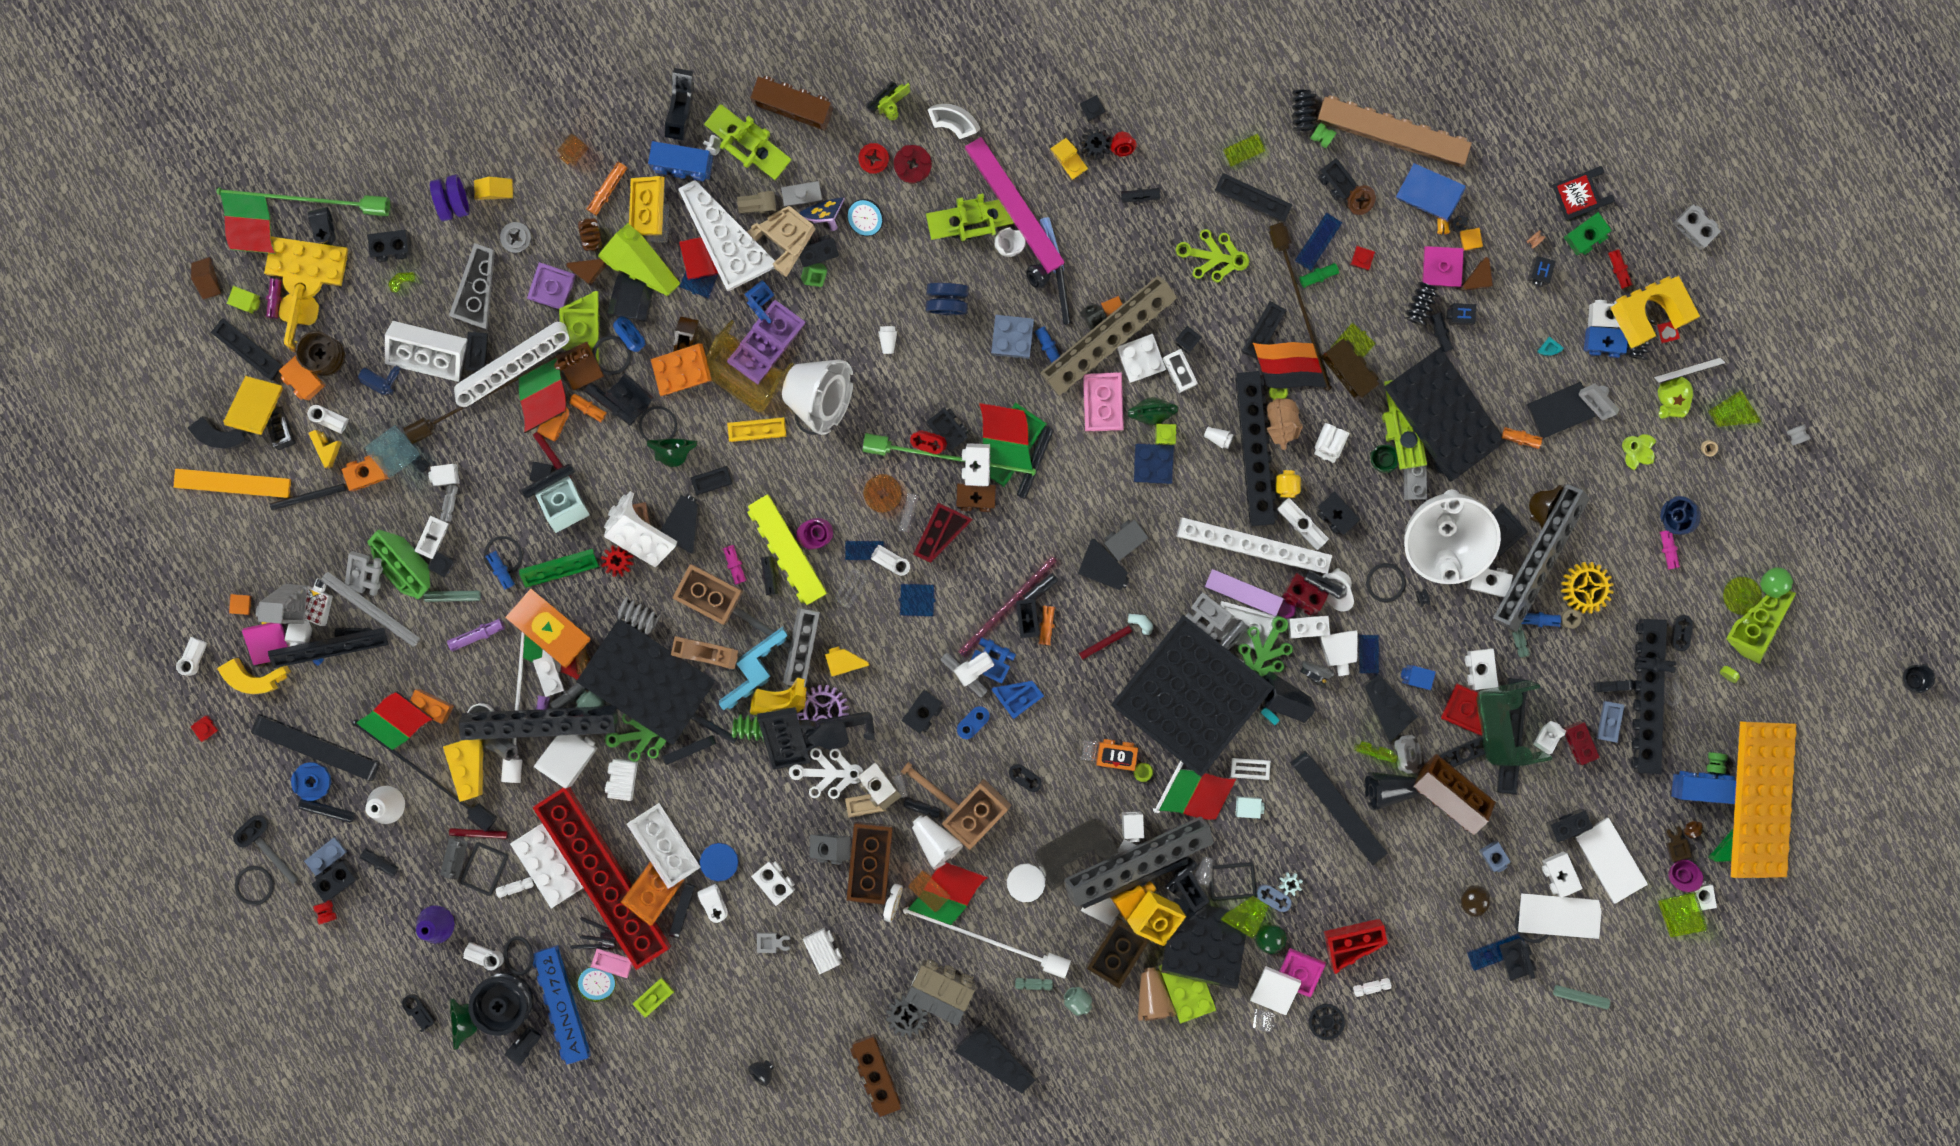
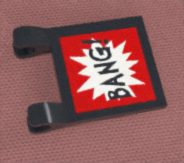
(1579, 194)

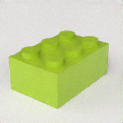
(1188, 996)

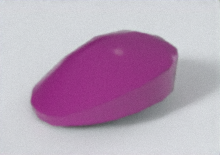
(807, 537)
(1685, 876)

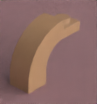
(704, 652)

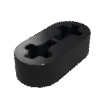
(1686, 634)
(1022, 781)

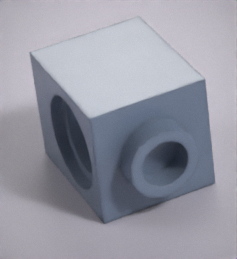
(1491, 849)

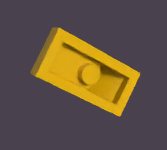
(1068, 158)
(326, 452)

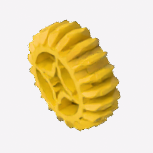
(1604, 586)

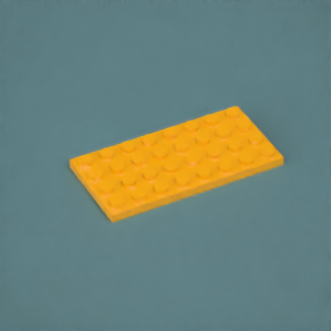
(1763, 800)

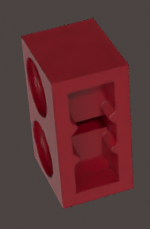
(1306, 592)
(1581, 743)

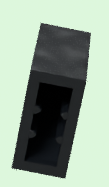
(683, 523)
(1102, 567)
(1288, 699)

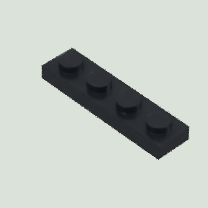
(1253, 197)
(247, 349)

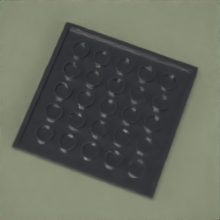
(1192, 695)

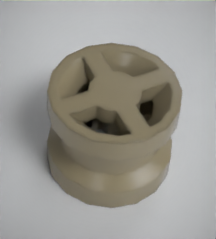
(1566, 618)

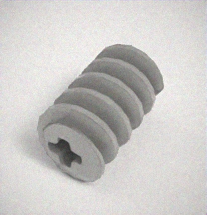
(637, 616)

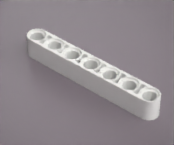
(506, 372)

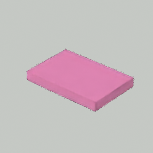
(1103, 402)

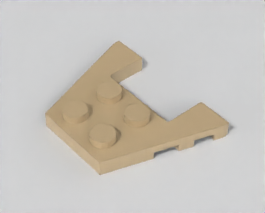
(789, 232)

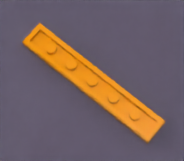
(232, 483)

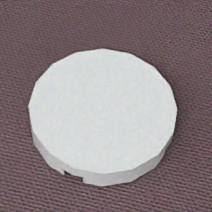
(1025, 882)

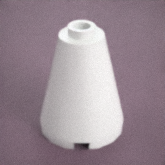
(385, 804)
(935, 841)

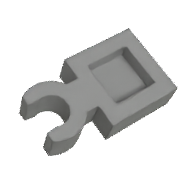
(769, 942)

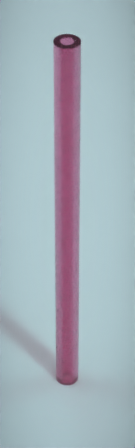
(1015, 597)

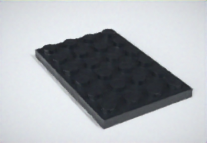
(1445, 414)
(645, 681)

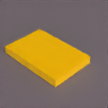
(647, 205)
(253, 405)

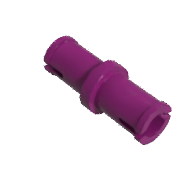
(274, 298)

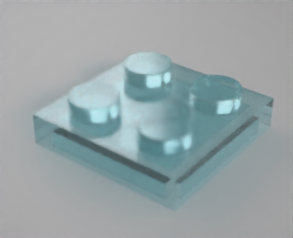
(392, 451)

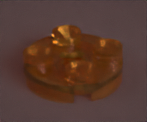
(876, 484)

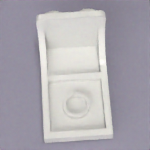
(635, 535)

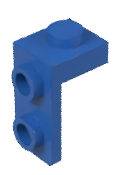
(757, 297)

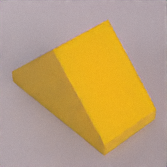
(493, 188)

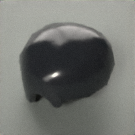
(1923, 679)

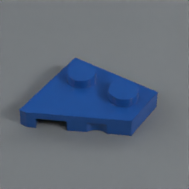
(1018, 696)

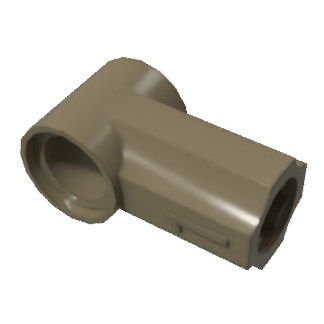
(757, 203)

